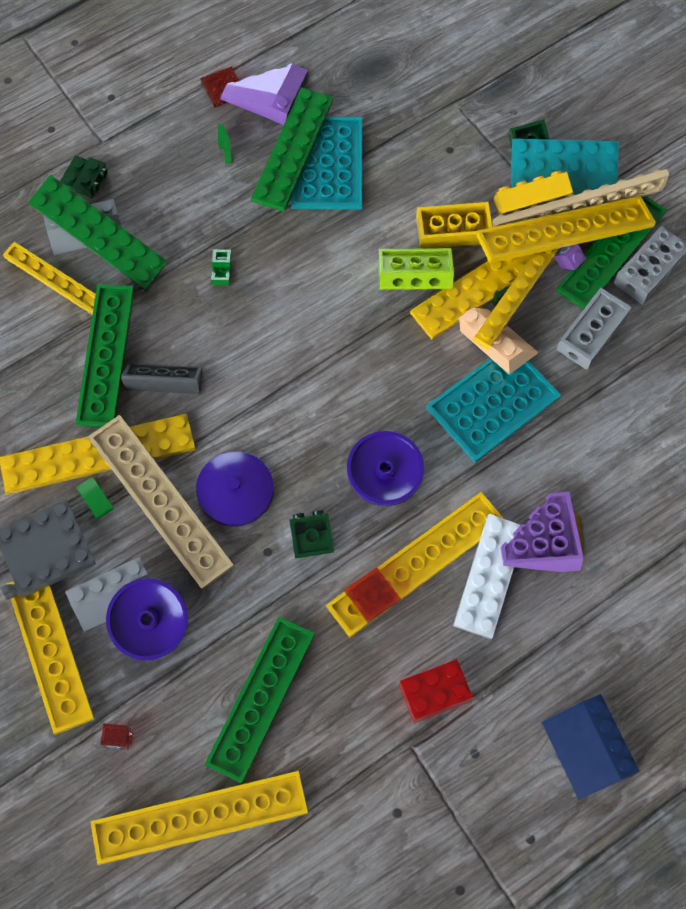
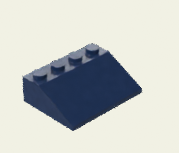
(590, 747)

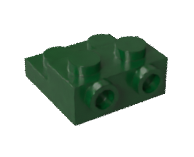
(84, 175)
(311, 534)

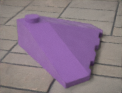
(268, 93)
(547, 539)

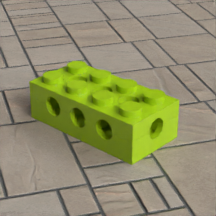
(415, 269)

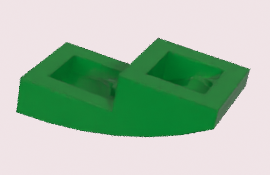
(224, 143)
(221, 267)
(95, 498)

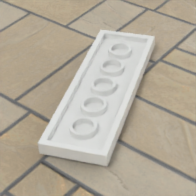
(487, 580)

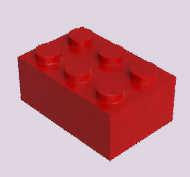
(435, 691)

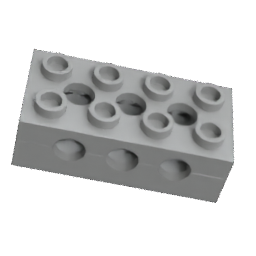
(651, 265)
(593, 328)

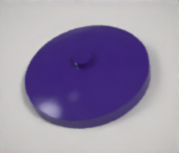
(385, 468)
(234, 489)
(146, 619)

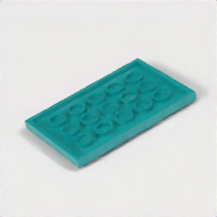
(585, 161)
(333, 168)
(491, 406)

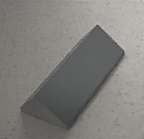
(162, 378)

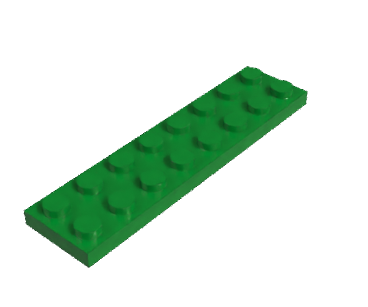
(292, 149)
(98, 232)
(604, 261)
(105, 355)
(259, 700)

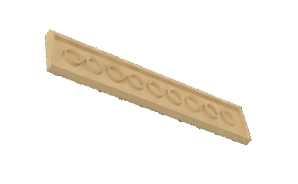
(623, 189)
(161, 502)

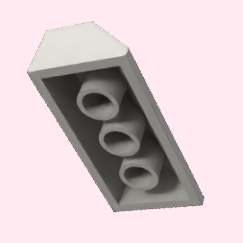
(64, 243)
(93, 597)

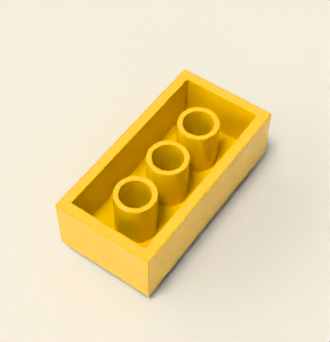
(529, 194)
(451, 224)

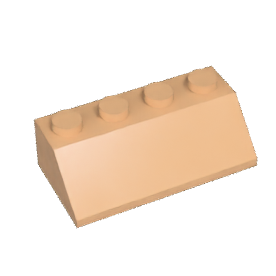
(507, 351)

